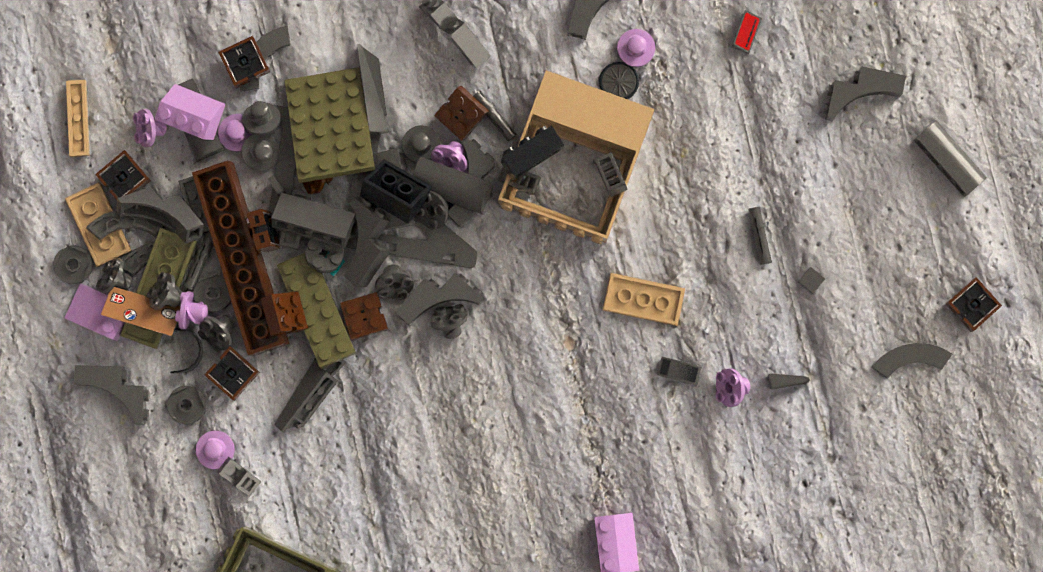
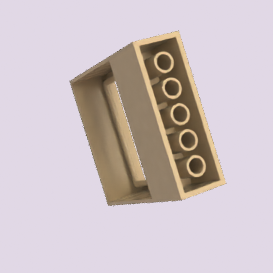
(590, 120)

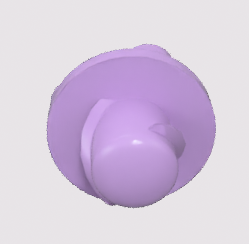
(636, 47)
(147, 128)
(232, 133)
(450, 155)
(190, 311)
(731, 387)
(214, 449)

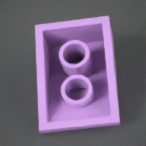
(87, 311)

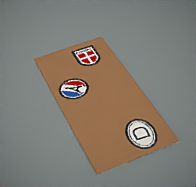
(136, 310)

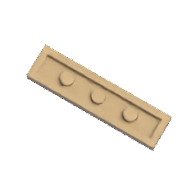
(77, 118)

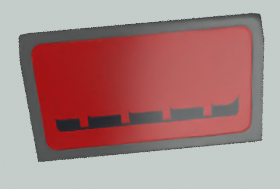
(746, 32)

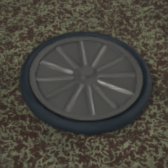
(619, 80)

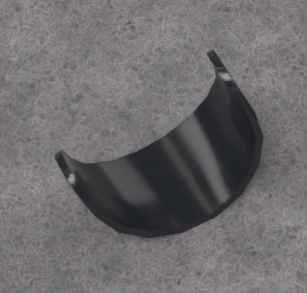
(200, 354)

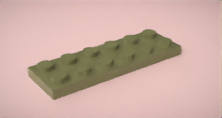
(167, 256)
(325, 327)

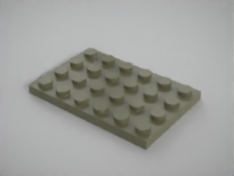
(329, 125)

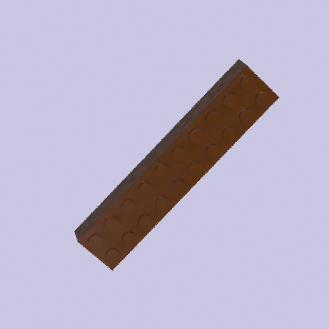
(239, 260)

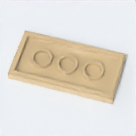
(85, 208)
(643, 299)

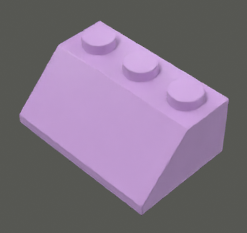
(190, 112)
(616, 543)

